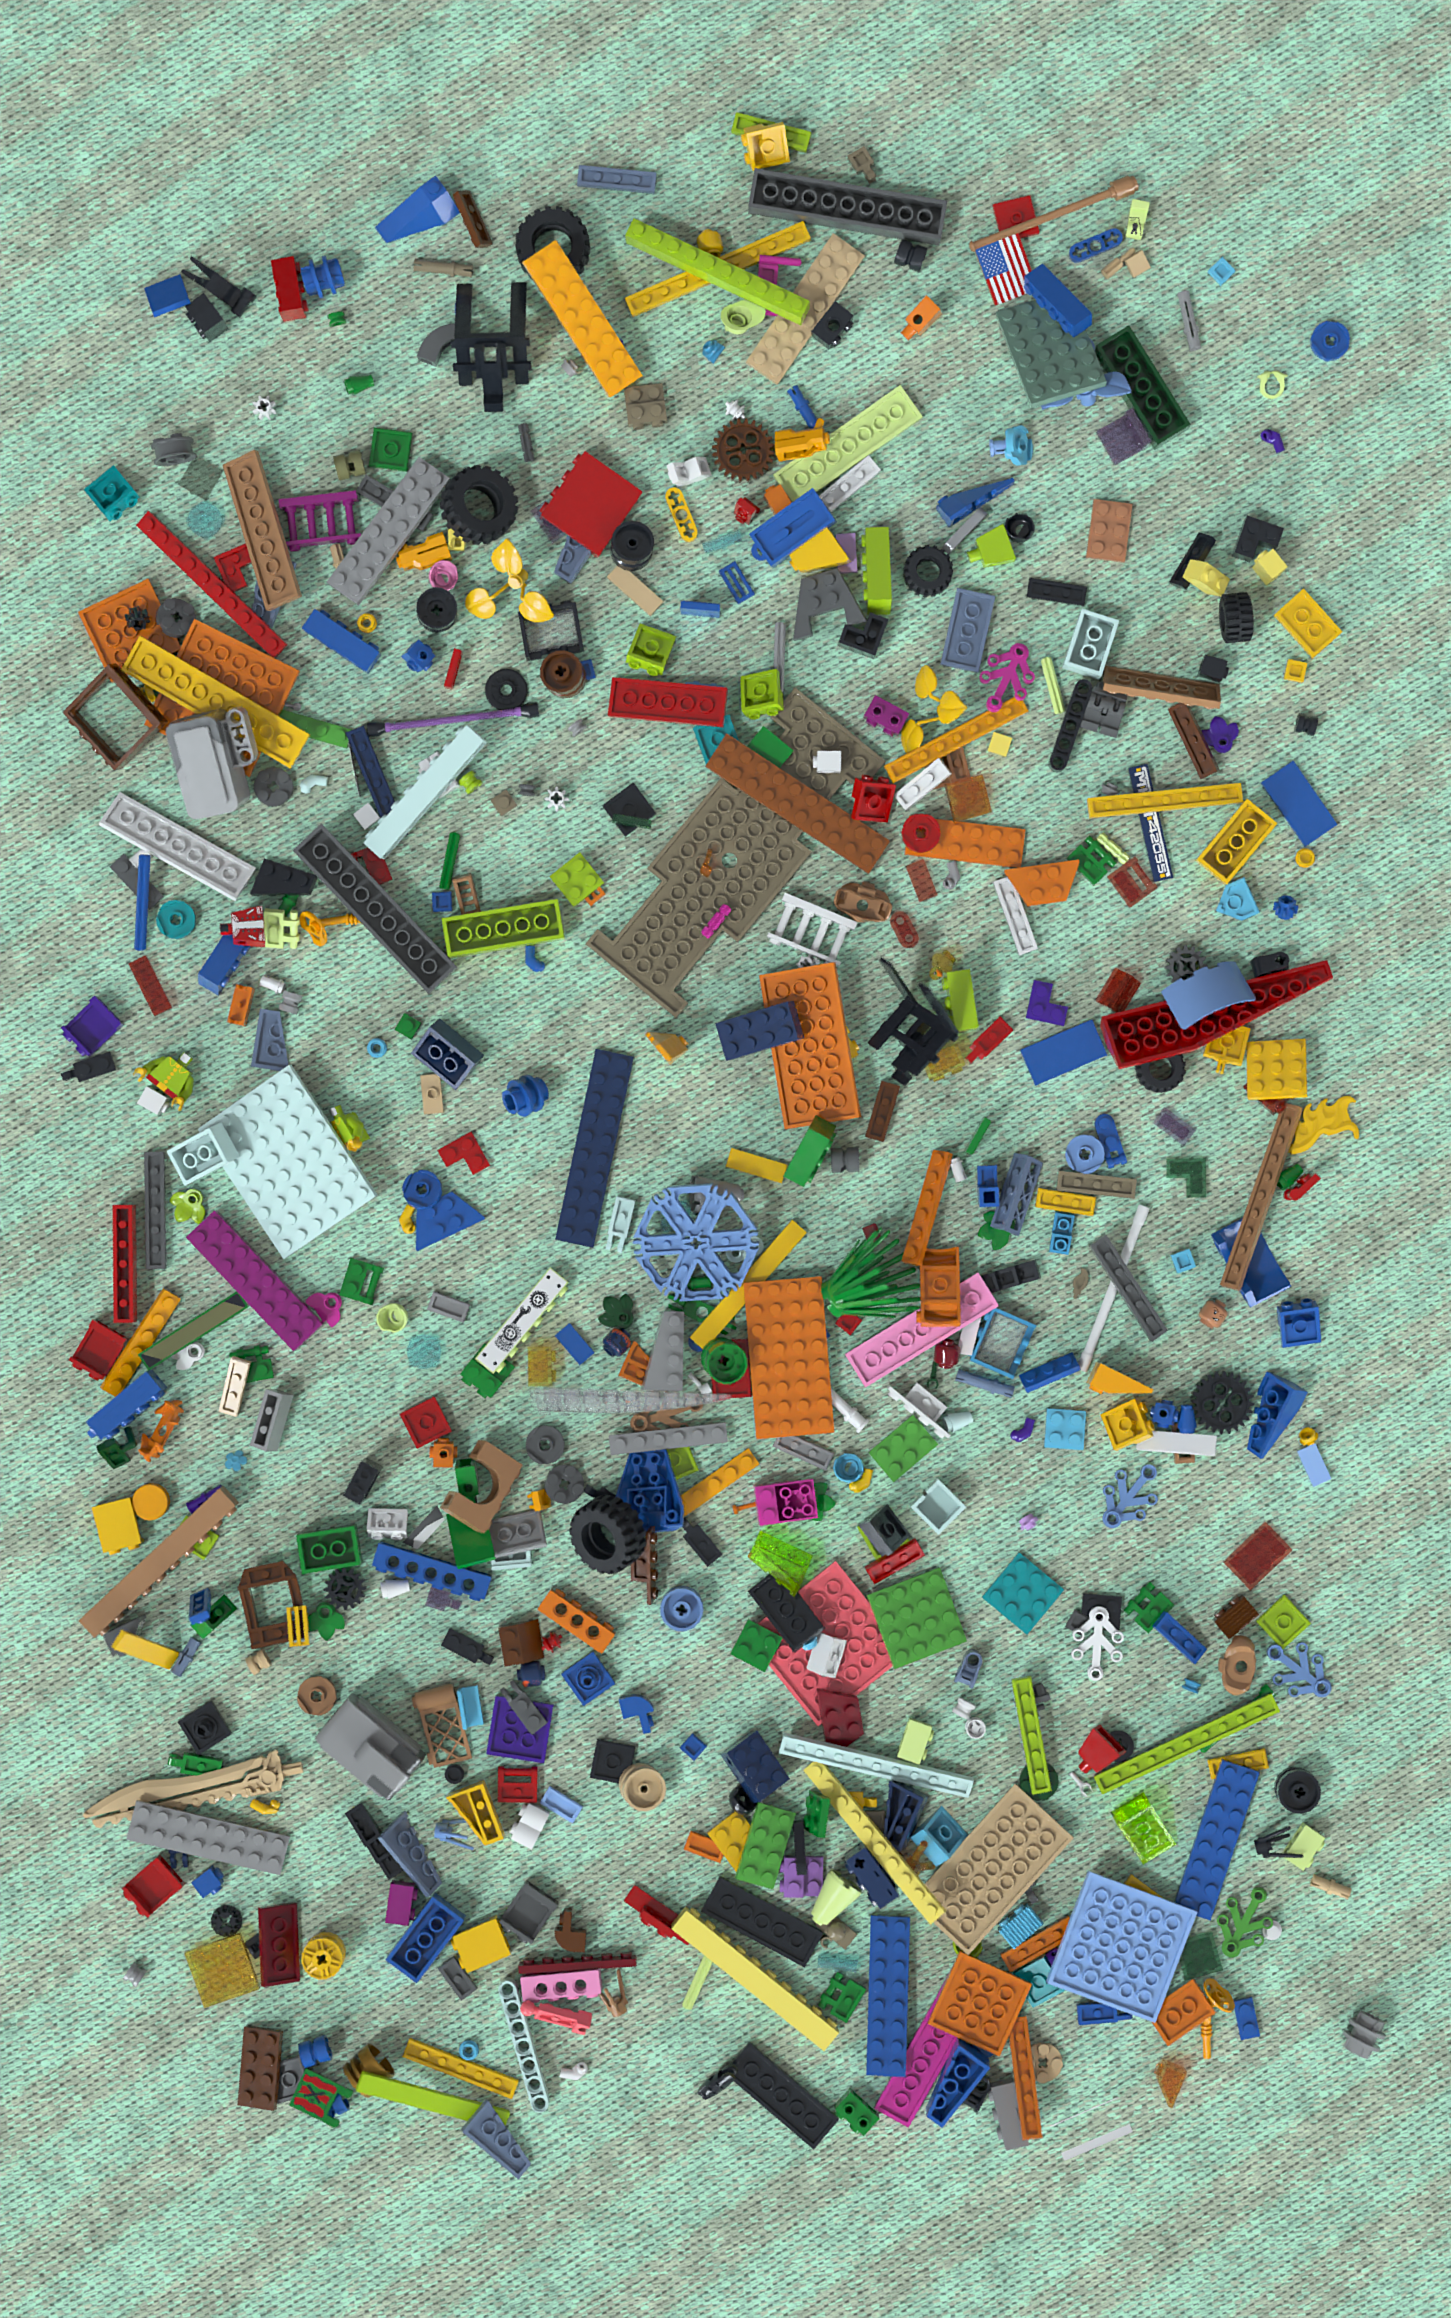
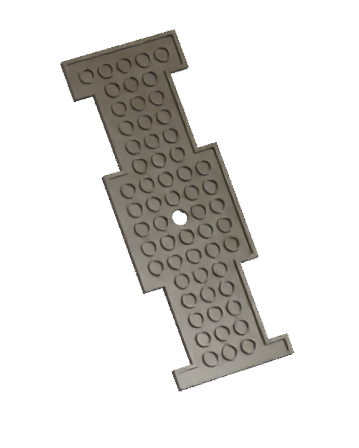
(665, 932)

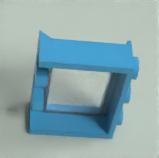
(1002, 1342)

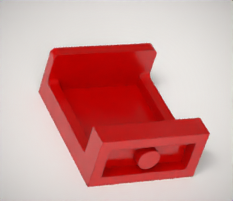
(98, 1350)
(152, 1886)

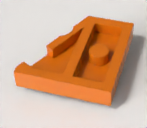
(635, 1365)

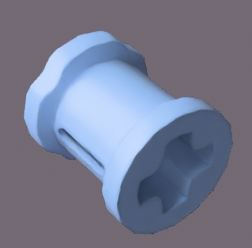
(997, 447)

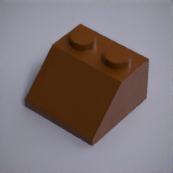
(520, 1642)

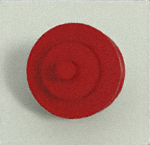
(551, 1642)

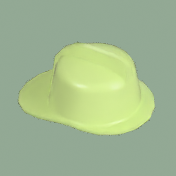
(741, 316)

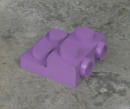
(801, 1885)

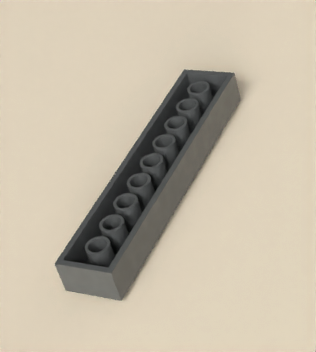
(847, 207)
(375, 908)

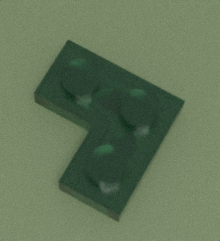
(1193, 1170)

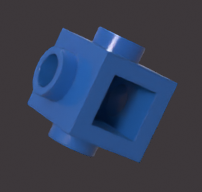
(418, 656)
(1172, 1414)

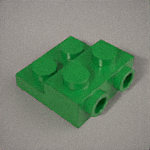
(482, 1378)

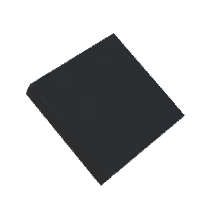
(629, 803)
(611, 1760)

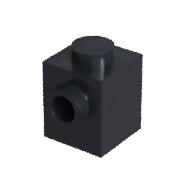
(1213, 668)

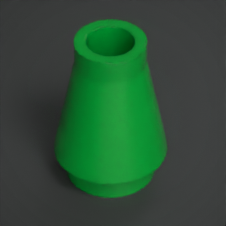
(357, 384)
(1289, 1176)

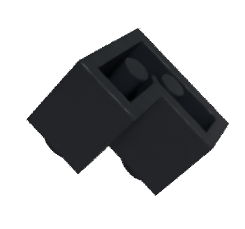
(208, 320)
(1255, 533)
(866, 641)

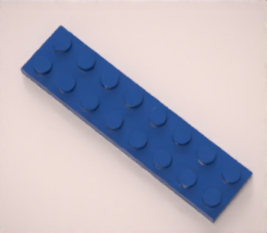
(1216, 1838)
(888, 1995)

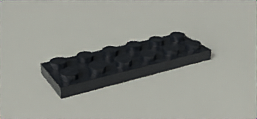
(762, 1921)
(783, 2096)

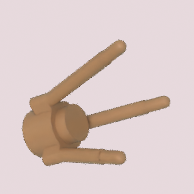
(615, 2004)

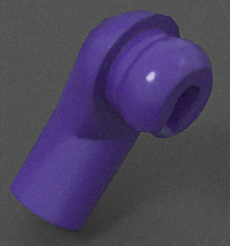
(1273, 438)
(1025, 1432)

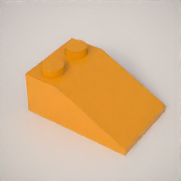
(1110, 1381)

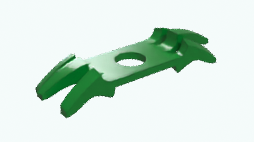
(690, 1310)

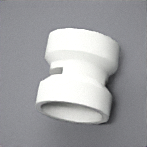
(978, 1728)

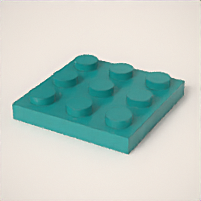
(1022, 1593)

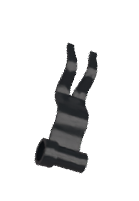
(222, 289)

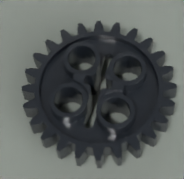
(1207, 1392)

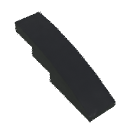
(1011, 1276)
(368, 1833)

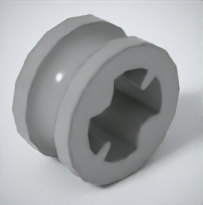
(577, 727)

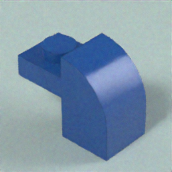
(987, 1186)
(636, 1705)

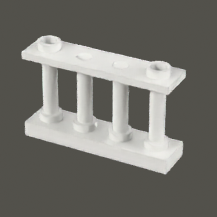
(809, 911)

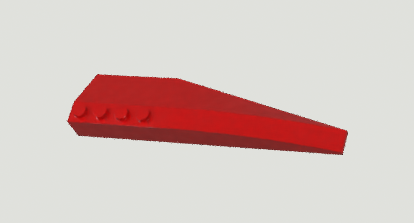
(1155, 1034)

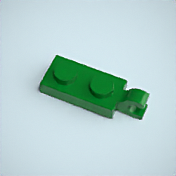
(194, 1764)

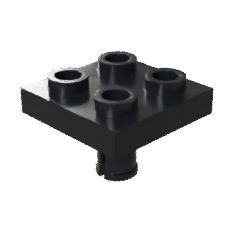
(204, 1727)

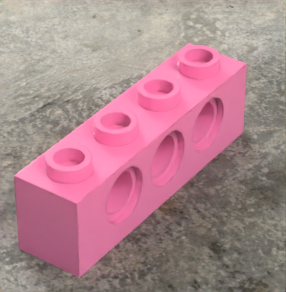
(531, 1992)

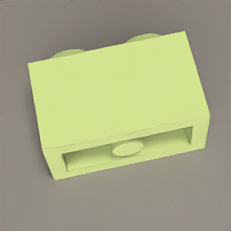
(915, 1740)
(1305, 1842)

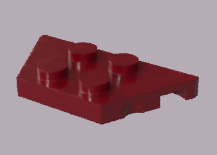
(840, 1717)

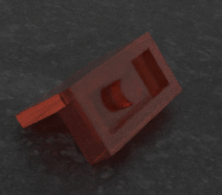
(1118, 991)

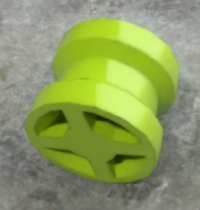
(470, 782)

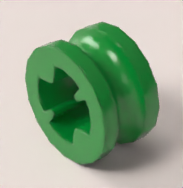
(336, 318)

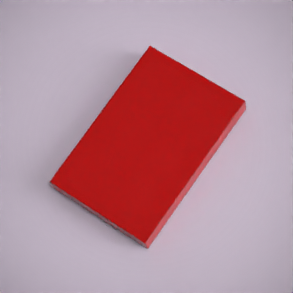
(742, 1387)

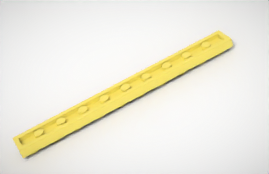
(875, 1841)

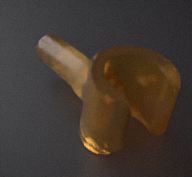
(705, 869)

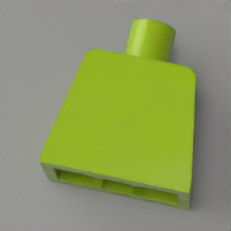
(993, 548)

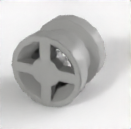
(134, 1974)

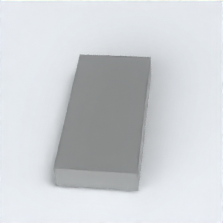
(448, 1306)

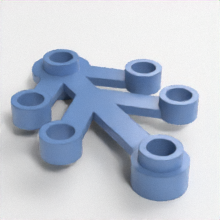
(1127, 1498)
(1301, 1672)

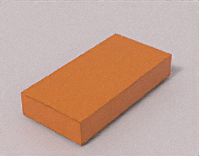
(703, 1846)

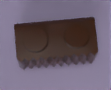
(1235, 1616)

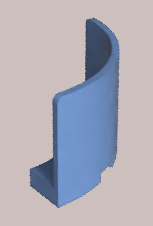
(1207, 992)

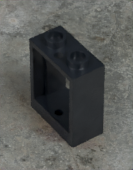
(362, 1481)

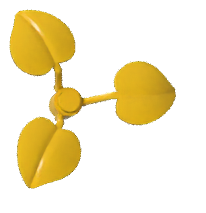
(507, 559)
(948, 710)

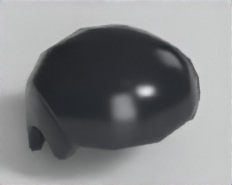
(1026, 531)
(739, 1806)

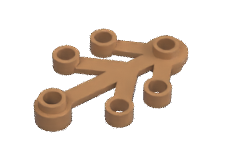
(662, 1416)

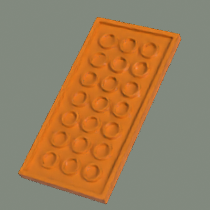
(816, 1071)
(788, 1357)

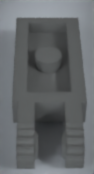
(524, 1708)

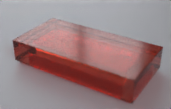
(921, 880)

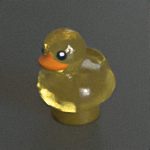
(941, 963)

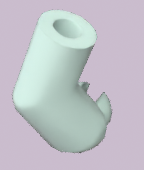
(312, 780)

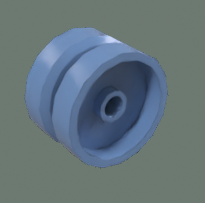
(678, 1619)

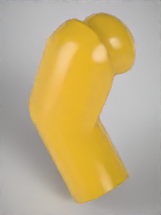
(406, 1221)
(862, 1483)
(265, 1808)

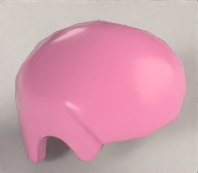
(443, 567)

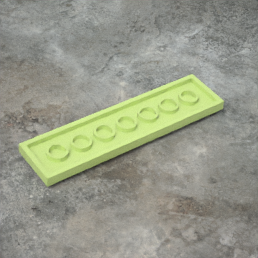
(850, 444)

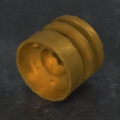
(367, 2063)

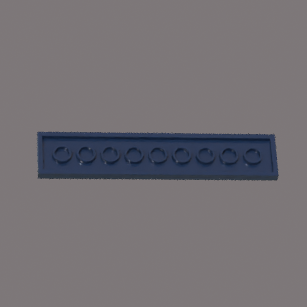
(594, 1148)

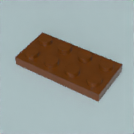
(260, 2068)

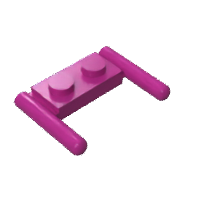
(769, 269)

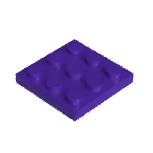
(512, 1739)

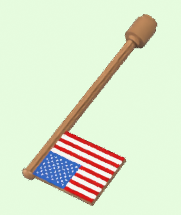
(1004, 257)

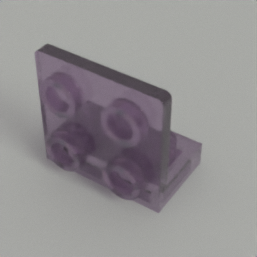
(1124, 437)

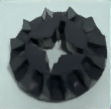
(1126, 1741)
(235, 1921)

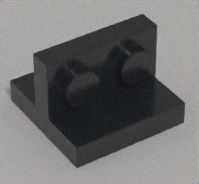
(885, 1531)

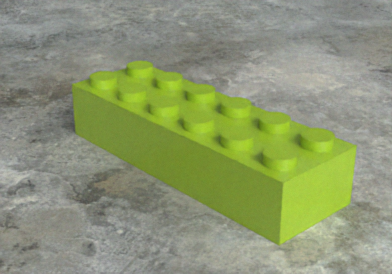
(503, 928)

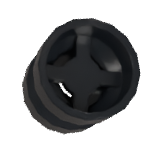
(1306, 724)

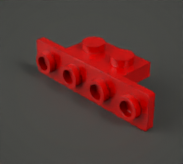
(653, 1912)

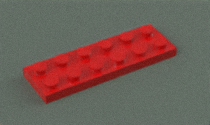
(667, 702)

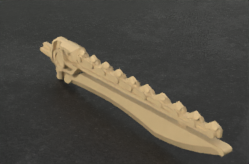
(258, 1781)

